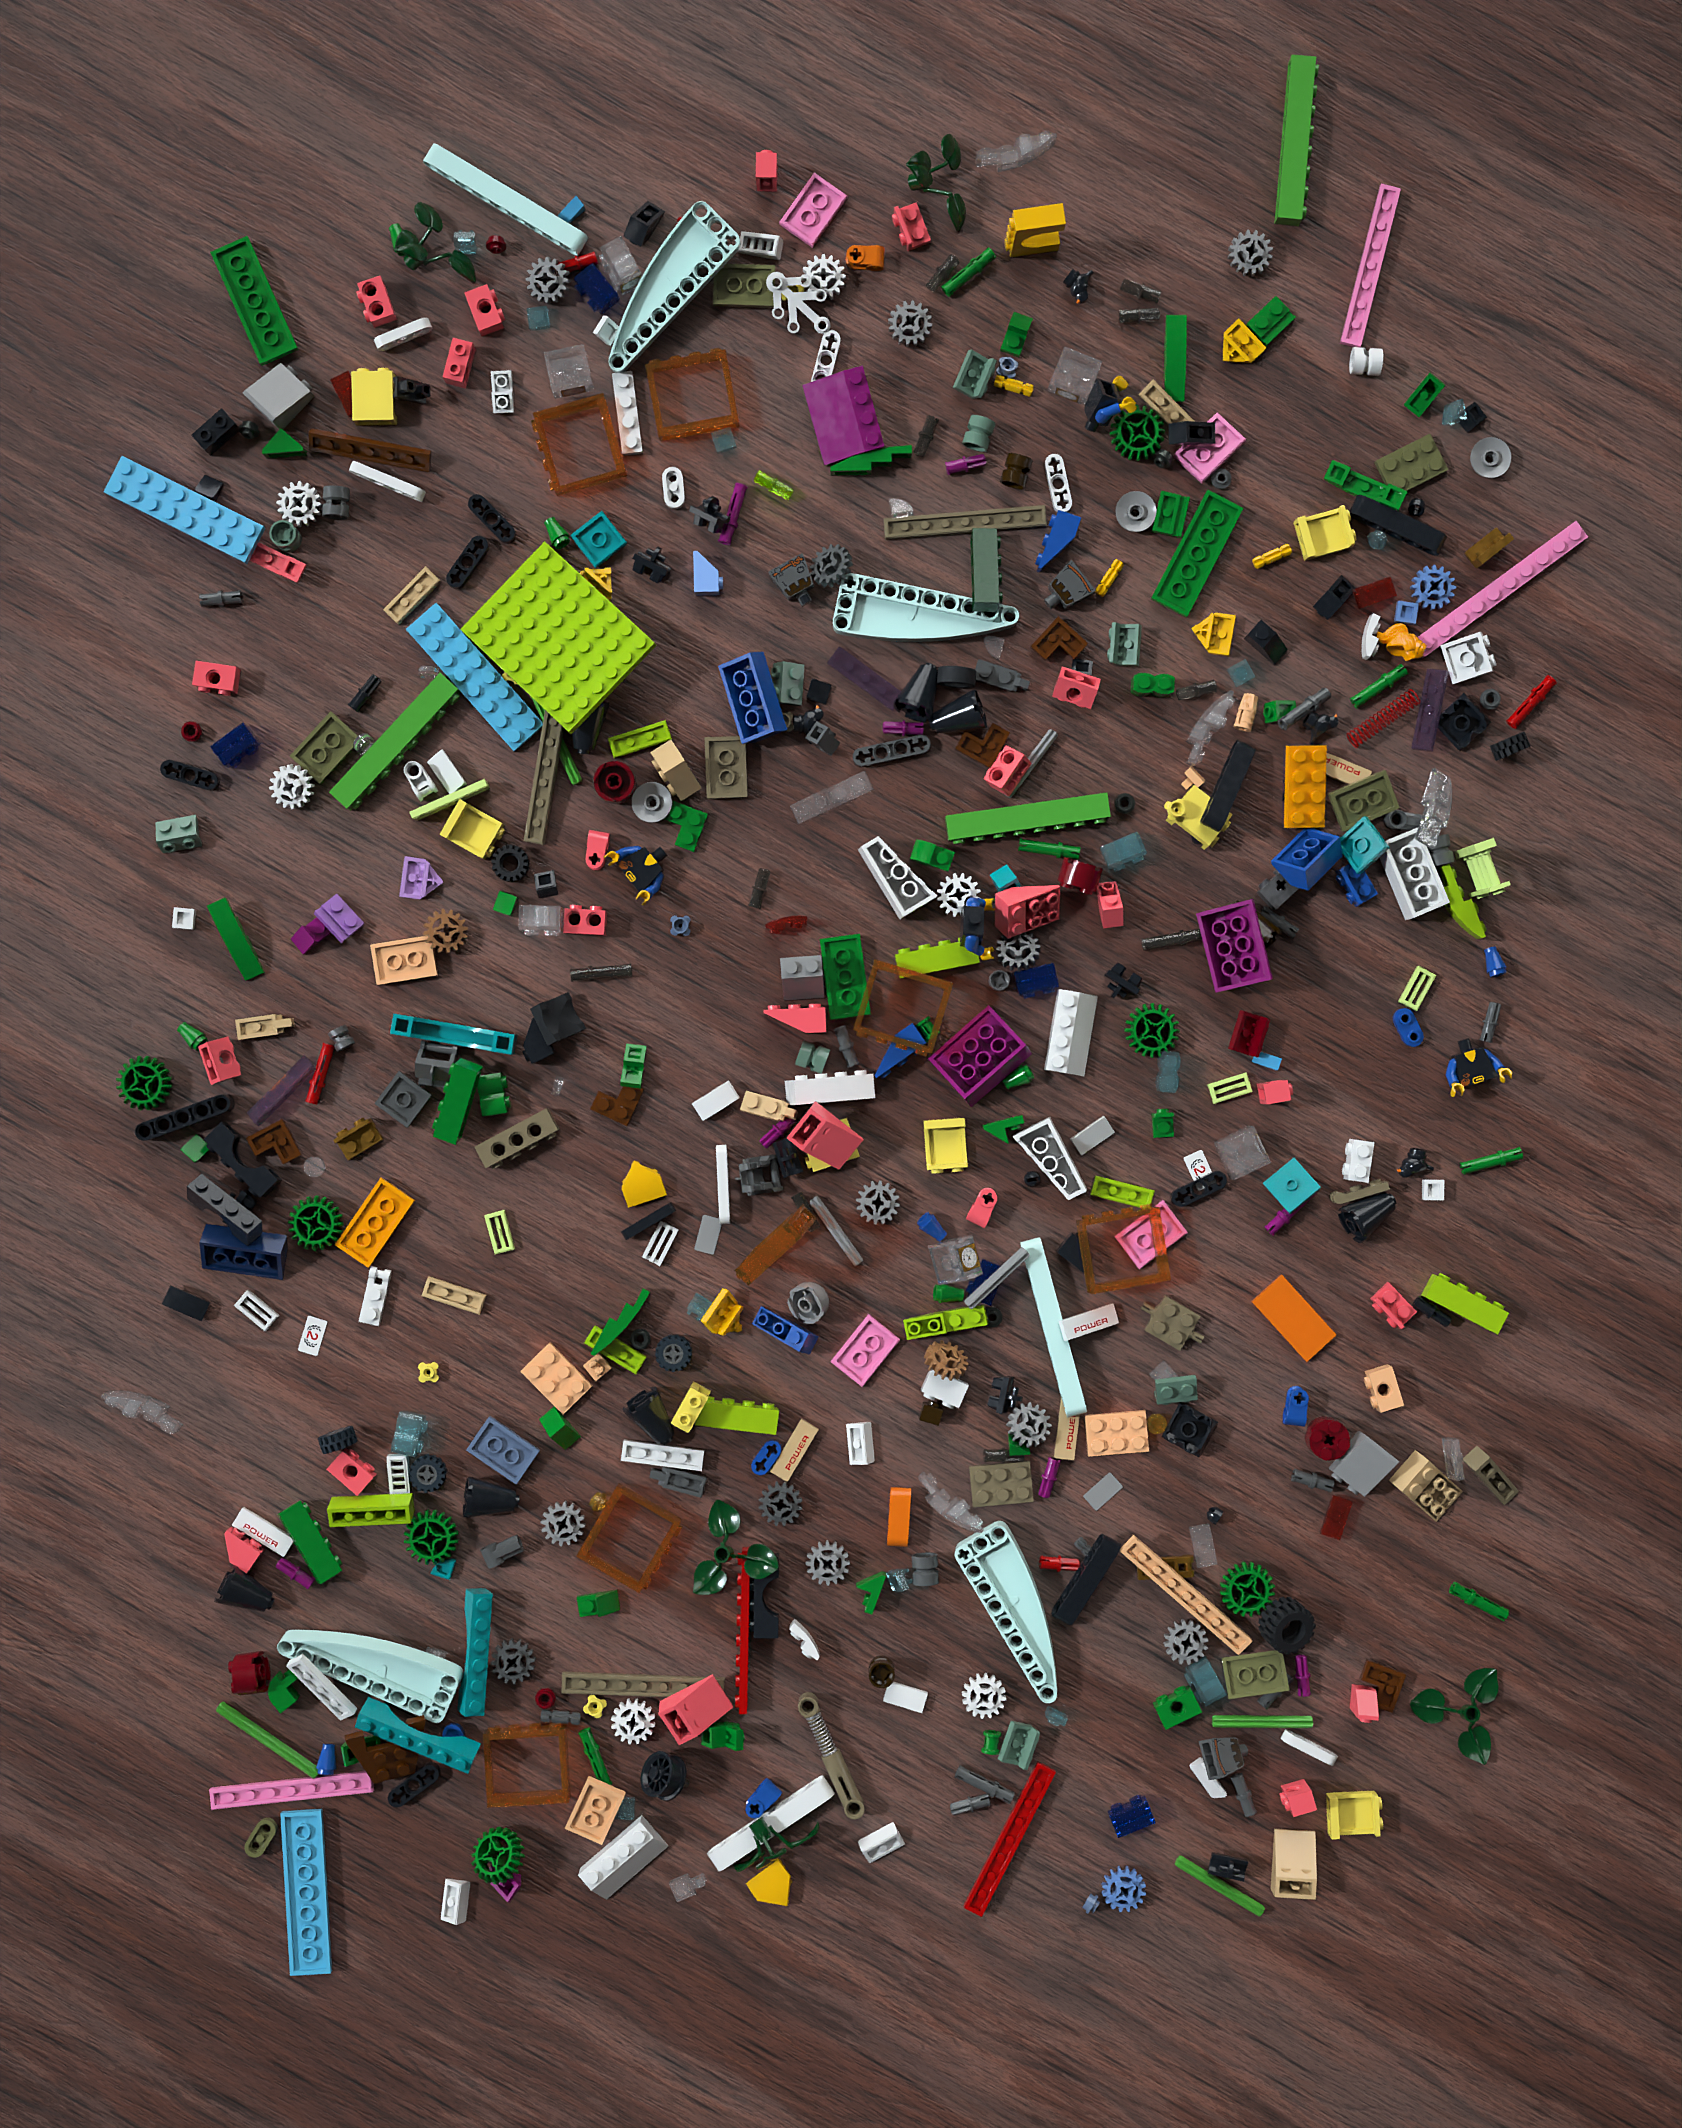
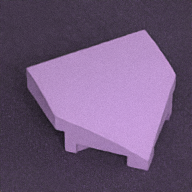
(417, 878)

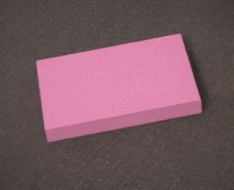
(813, 210)
(1205, 459)
(1138, 1239)
(865, 1350)

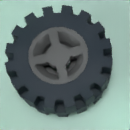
(673, 1353)
(337, 1439)
(426, 1480)

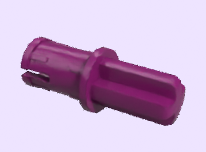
(965, 464)
(903, 728)
(777, 1132)
(1049, 1477)
(295, 1573)
(1302, 1675)

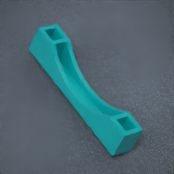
(453, 1034)
(478, 1622)
(380, 1721)

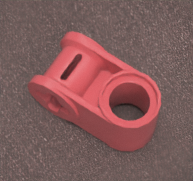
(597, 846)
(980, 1210)

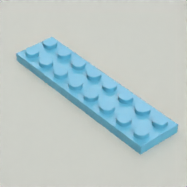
(184, 509)
(475, 677)
(306, 1892)

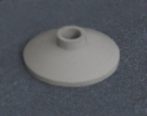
(1497, 451)
(1135, 501)
(646, 793)

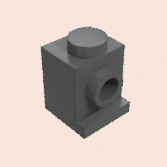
(823, 738)

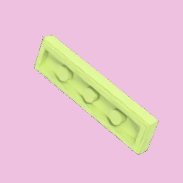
(449, 800)

